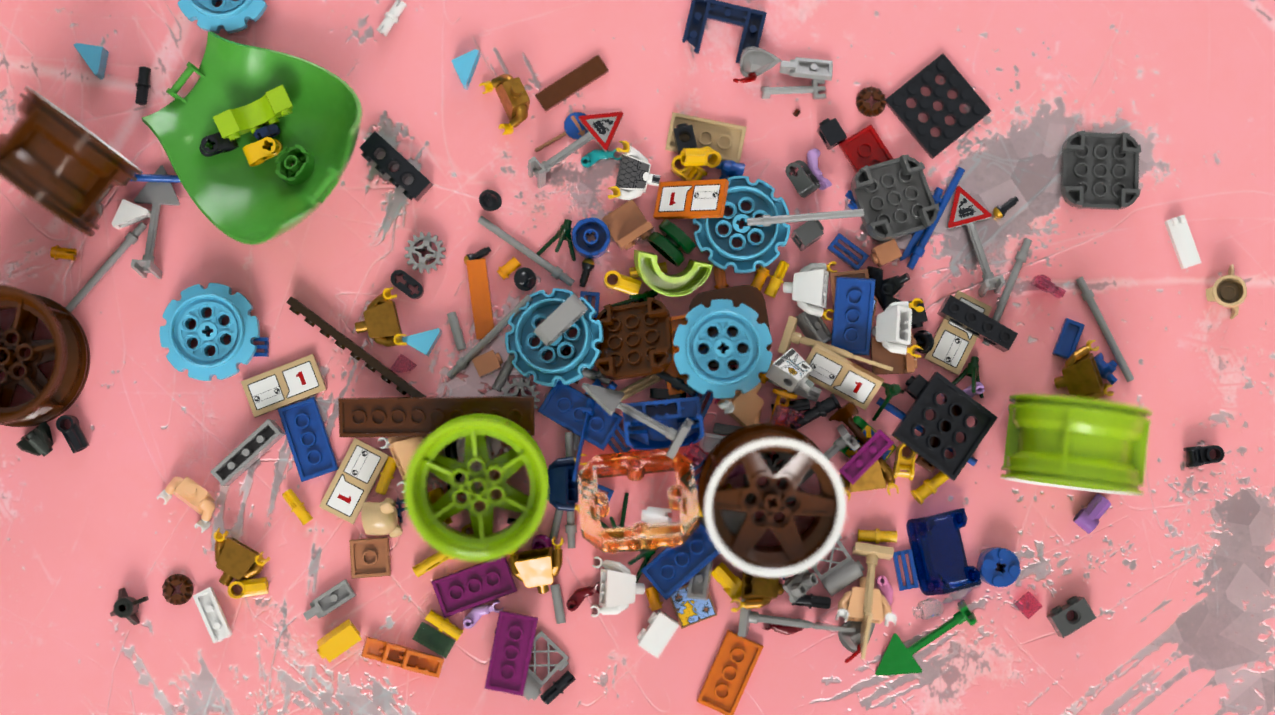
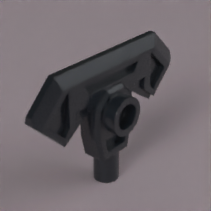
(886, 288)

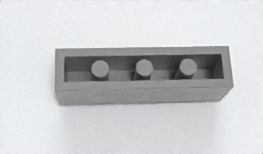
(247, 452)

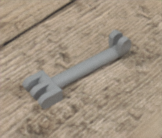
(767, 91)

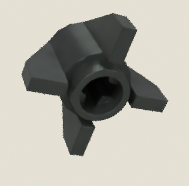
(37, 441)
(131, 604)

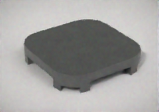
(1100, 170)
(894, 198)

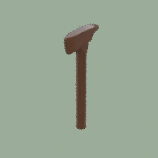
(845, 415)

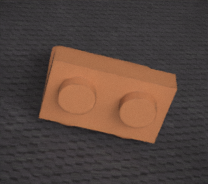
(627, 225)
(900, 362)

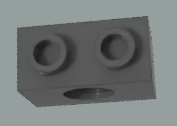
(807, 234)
(1082, 615)

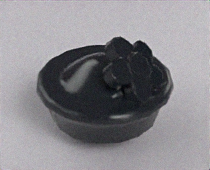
(490, 200)
(524, 279)
(924, 340)

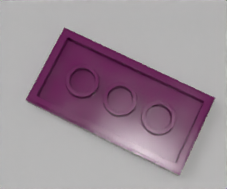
(474, 586)
(511, 653)

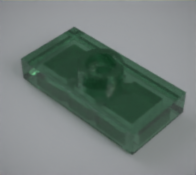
(434, 639)

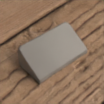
(813, 327)

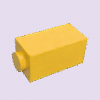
(338, 641)

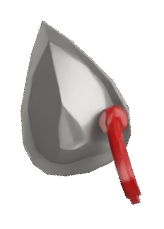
(755, 62)
(852, 640)

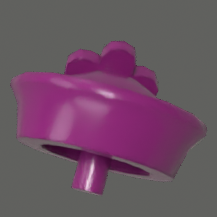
(541, 541)

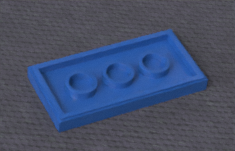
(853, 314)
(565, 408)
(308, 439)
(679, 564)

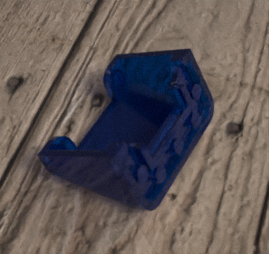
(940, 553)

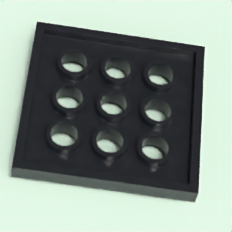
(924, 104)
(972, 435)

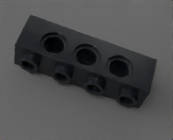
(376, 144)
(977, 323)

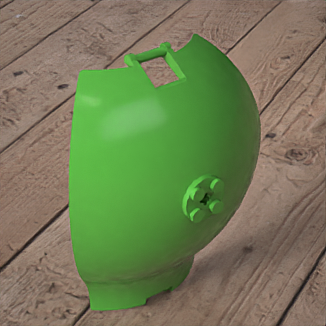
(315, 139)

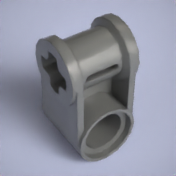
(803, 180)

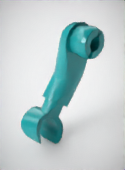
(595, 155)

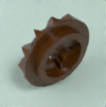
(864, 107)
(186, 589)

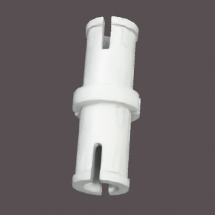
(391, 17)

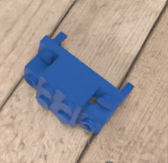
(668, 412)

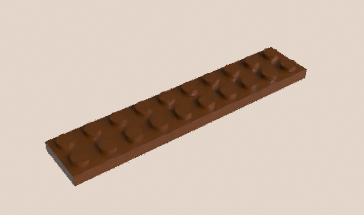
(425, 414)

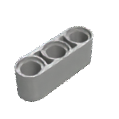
(560, 320)

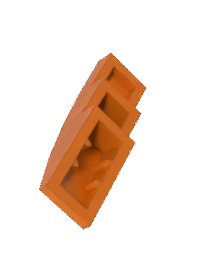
(480, 297)
(402, 657)

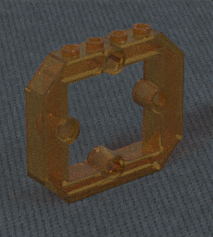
(627, 538)

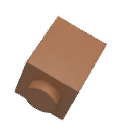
(885, 253)
(487, 363)

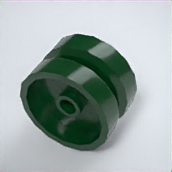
(671, 242)

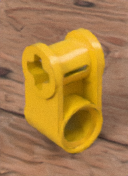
(259, 151)
(687, 172)
(904, 463)

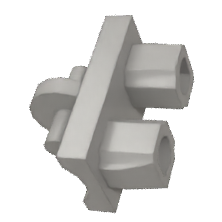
(799, 584)

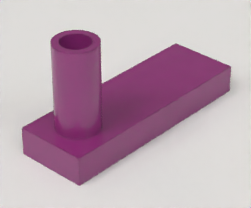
(866, 457)

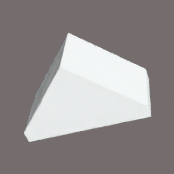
(129, 214)

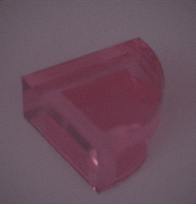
(403, 364)

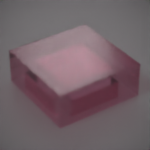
(1028, 605)

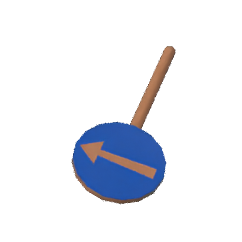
(572, 128)

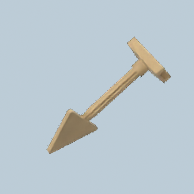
(791, 336)
(872, 554)

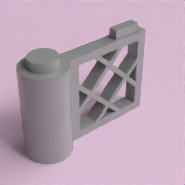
(840, 575)
(533, 682)

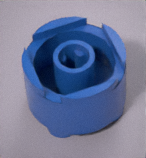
(591, 227)
(1008, 571)

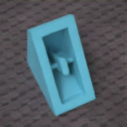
(95, 57)
(465, 66)
(424, 341)

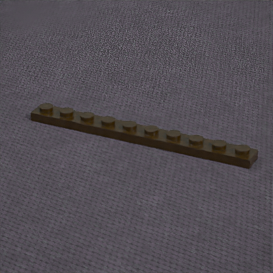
(357, 352)

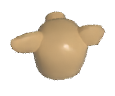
(1228, 292)
(381, 518)

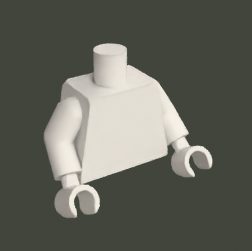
(617, 588)

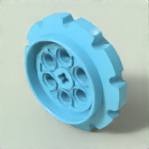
(230, 15)
(745, 258)
(722, 316)
(178, 336)
(531, 359)

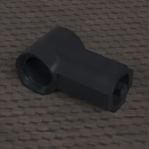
(73, 435)

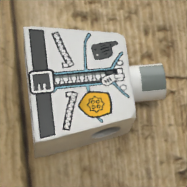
(791, 372)

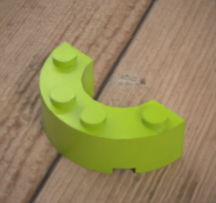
(254, 115)
(671, 285)

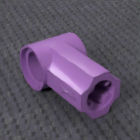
(1089, 516)

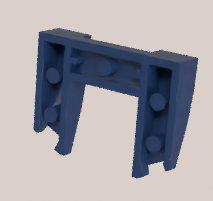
(728, 13)

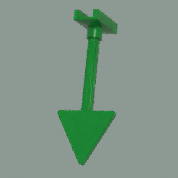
(900, 659)

